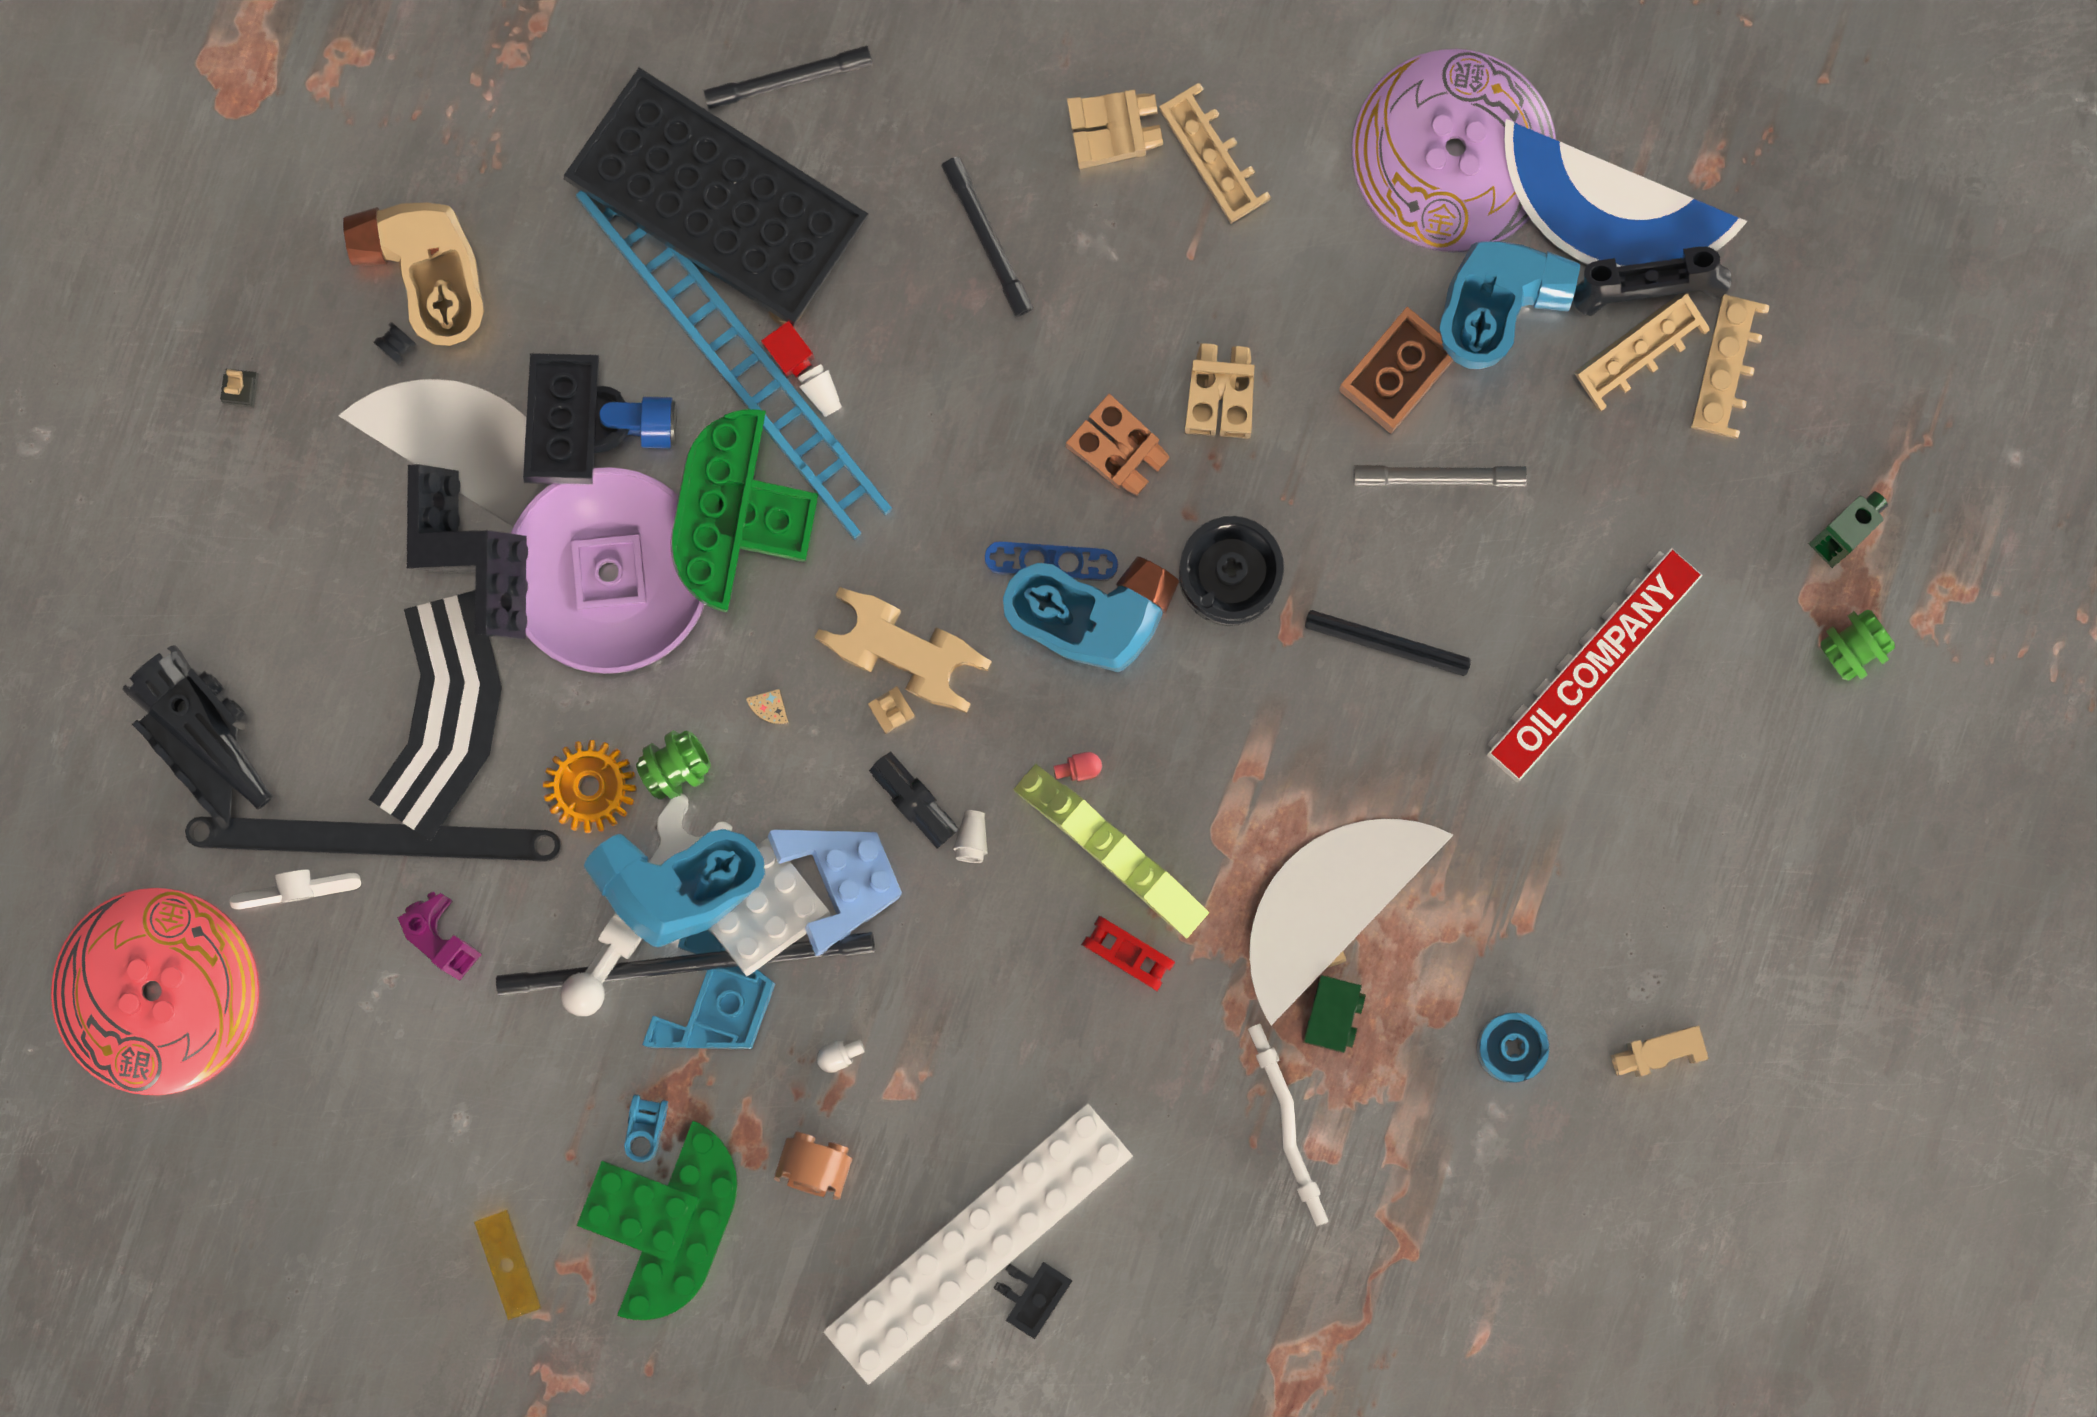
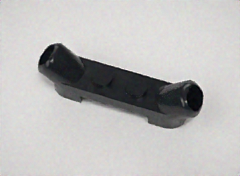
(1694, 272)

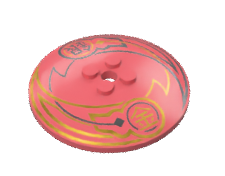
(204, 999)

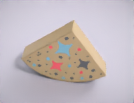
(769, 707)

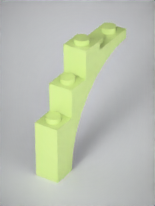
(1112, 850)

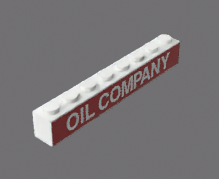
(1593, 665)

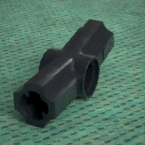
(913, 799)

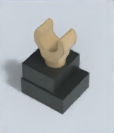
(239, 388)

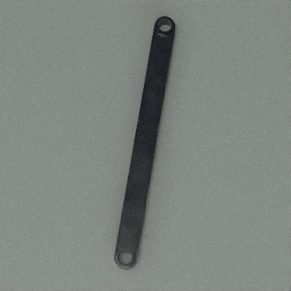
(373, 839)

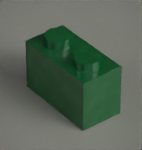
(1333, 1014)

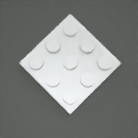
(770, 915)

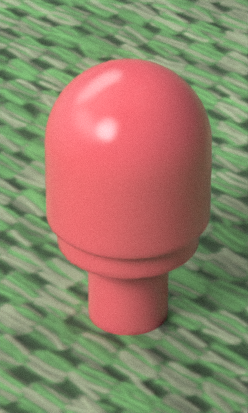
(1079, 767)

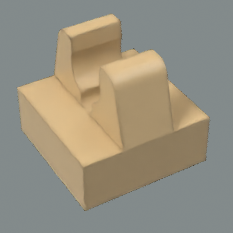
(891, 710)

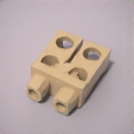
(1110, 127)
(1224, 382)
(1658, 1051)

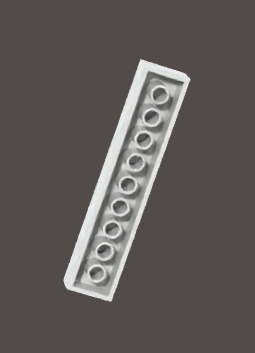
(978, 1244)

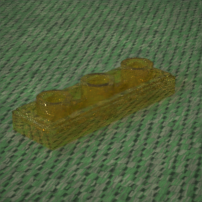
(499, 1243)

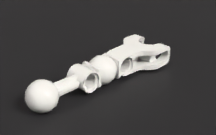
(583, 992)

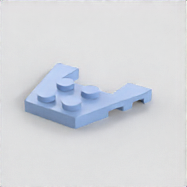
(852, 872)

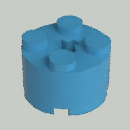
(1533, 1047)

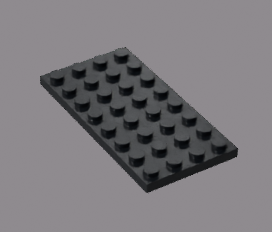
(715, 196)

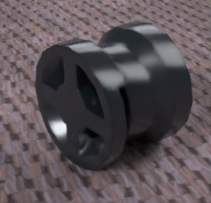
(394, 343)

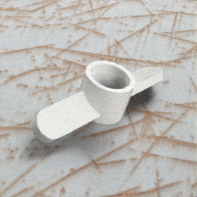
(296, 887)

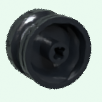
(1223, 545)

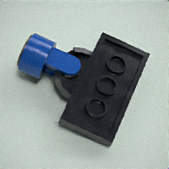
(576, 418)

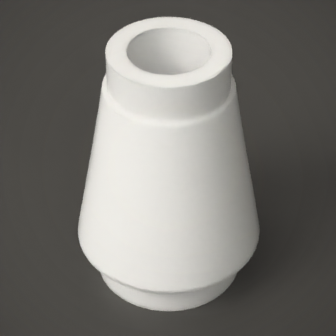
(820, 390)
(971, 839)

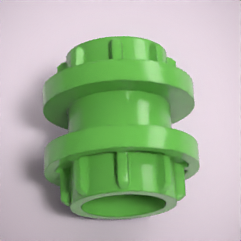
(1857, 645)
(672, 765)

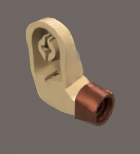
(433, 264)

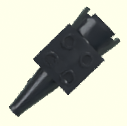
(201, 738)

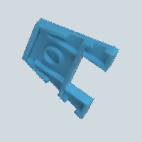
(726, 1008)

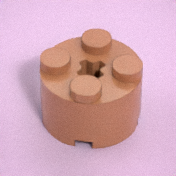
(813, 1166)

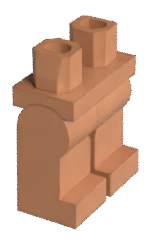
(1117, 458)

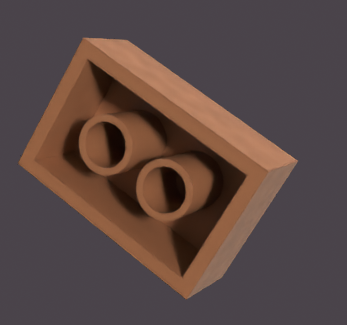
(1397, 370)

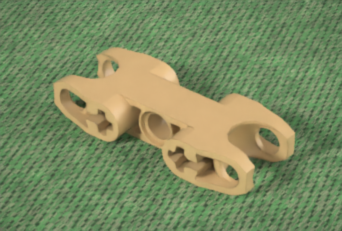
(878, 637)

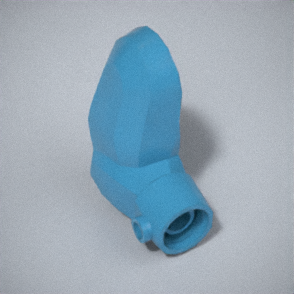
(1489, 294)
(682, 893)

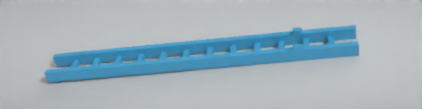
(730, 377)

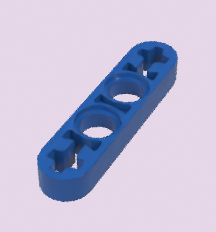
(1051, 556)

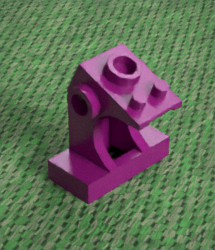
(421, 929)

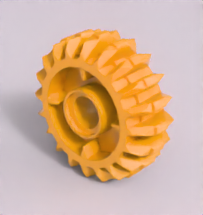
(572, 774)

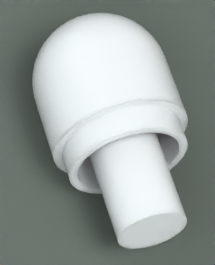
(838, 1055)

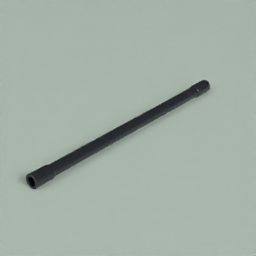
(526, 982)

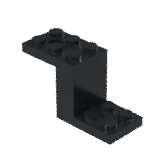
(494, 556)

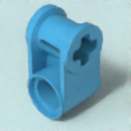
(645, 1126)

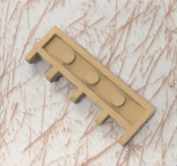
(1211, 155)
(1640, 347)
(1725, 365)

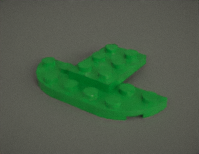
(729, 511)
(671, 1223)

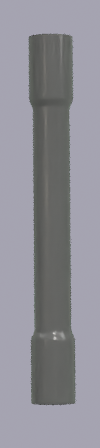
(1497, 476)

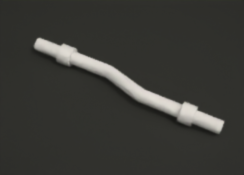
(1268, 1059)

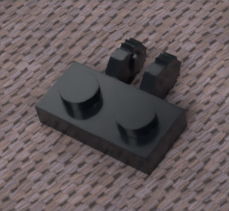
(1037, 1300)

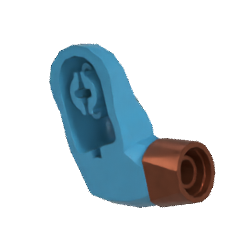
(1086, 621)

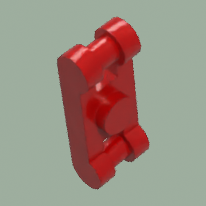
(1128, 953)

